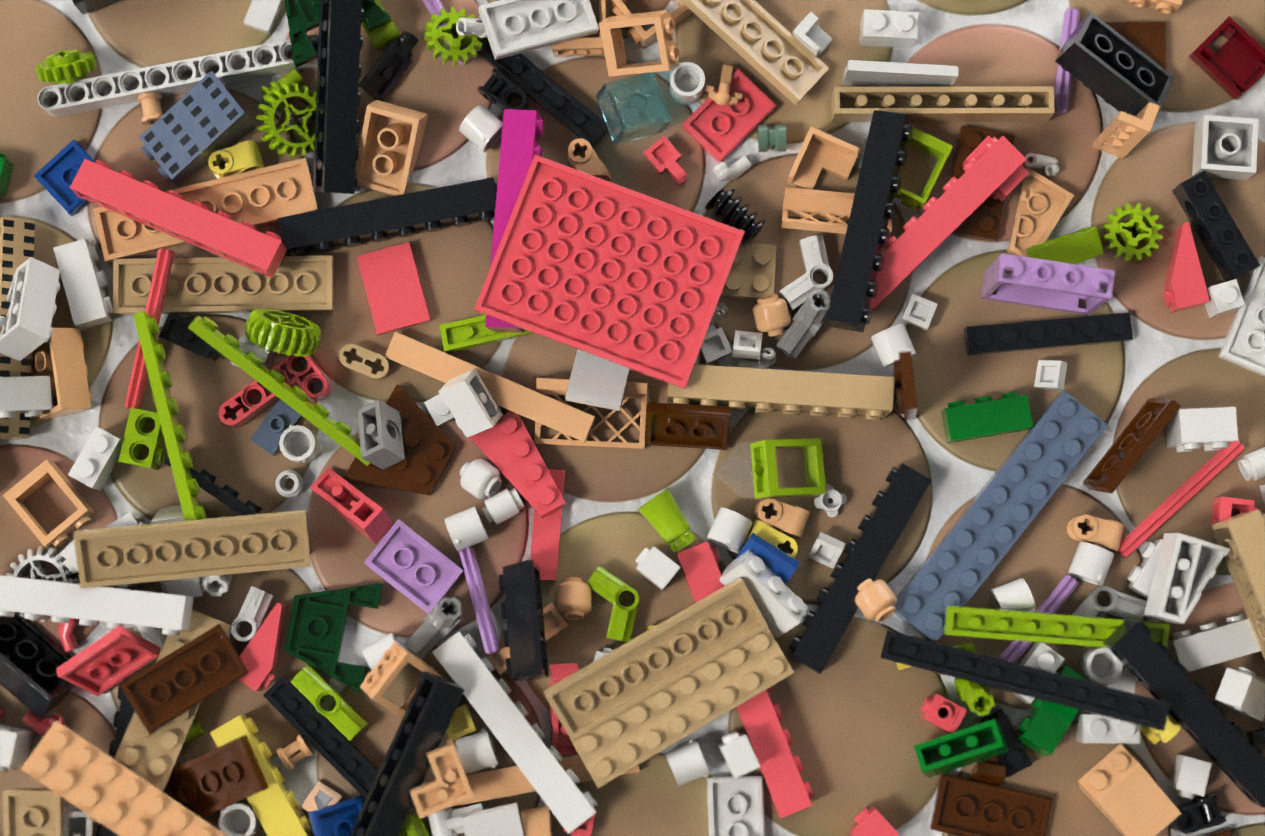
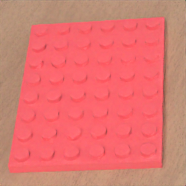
(609, 271)

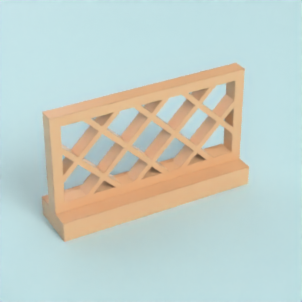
(633, 390)

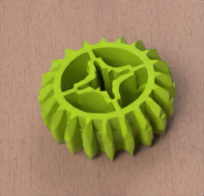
(273, 131)
(282, 332)

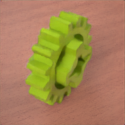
(443, 42)
(65, 66)
(1135, 222)

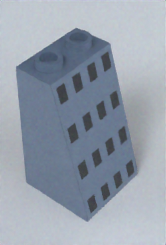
(194, 129)

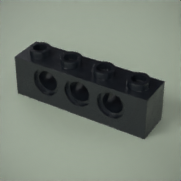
(1215, 227)

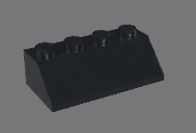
(1113, 67)
(525, 621)
(30, 665)

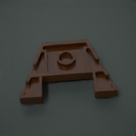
(425, 453)

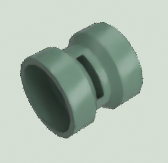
(771, 138)

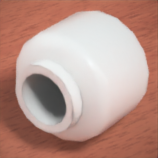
(480, 478)

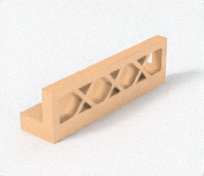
(1126, 131)
(815, 205)

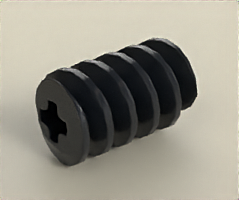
(734, 214)

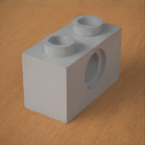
(380, 434)

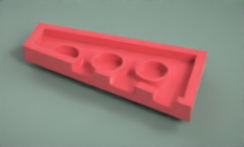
(520, 462)

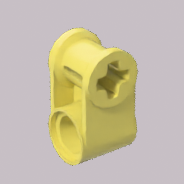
(237, 159)
(772, 536)

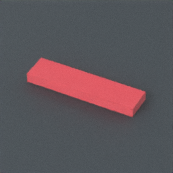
(547, 535)

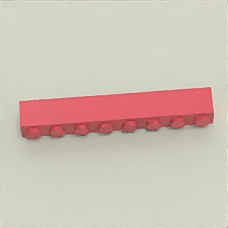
(946, 214)
(178, 217)

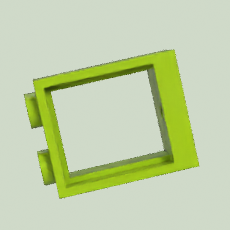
(935, 148)
(765, 468)

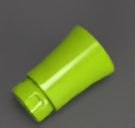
(668, 520)

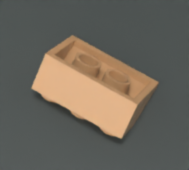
(65, 364)

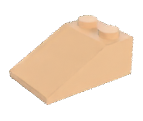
(389, 147)
(1128, 795)

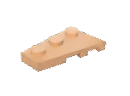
(1037, 212)

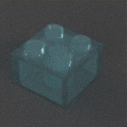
(633, 108)

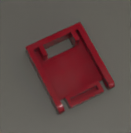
(1236, 63)

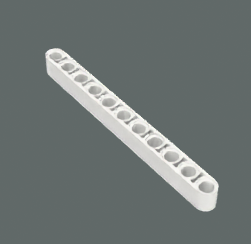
(173, 72)

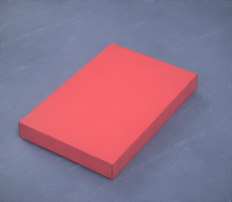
(726, 127)
(393, 288)
(108, 661)

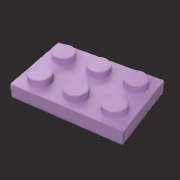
(413, 566)

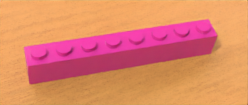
(518, 146)

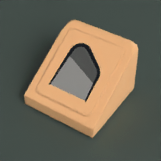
(321, 797)

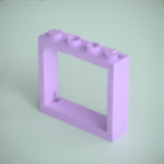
(1047, 284)

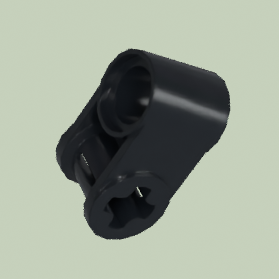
(501, 90)
(1201, 812)

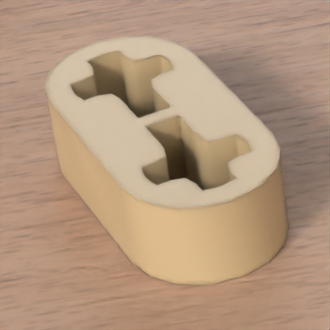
(366, 355)

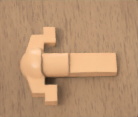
(722, 97)

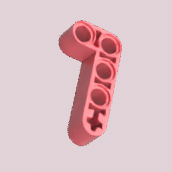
(286, 368)

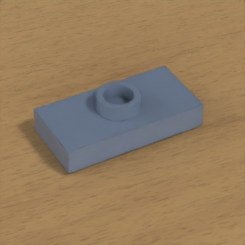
(273, 426)

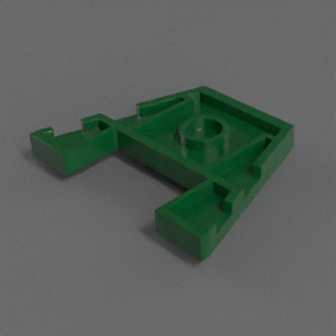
(304, 16)
(319, 628)

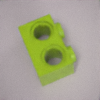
(136, 438)

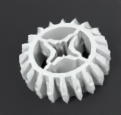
(37, 572)

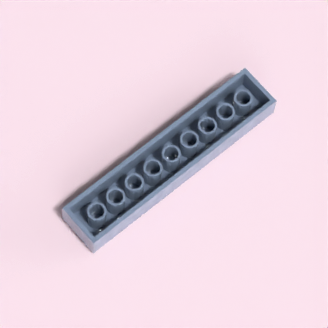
(998, 514)

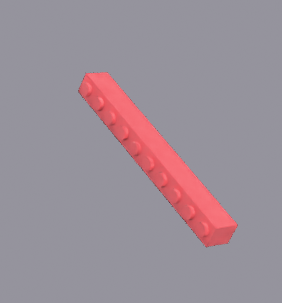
(758, 713)

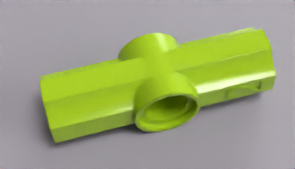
(316, 689)

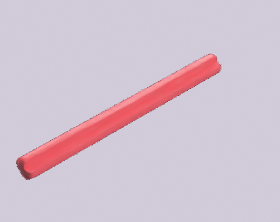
(154, 308)
(1179, 498)

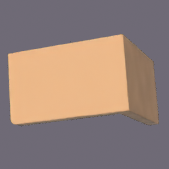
(820, 153)
(450, 783)

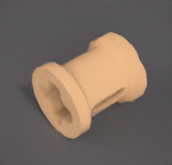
(151, 107)
(295, 752)

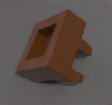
(988, 771)

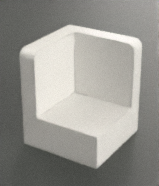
(812, 35)

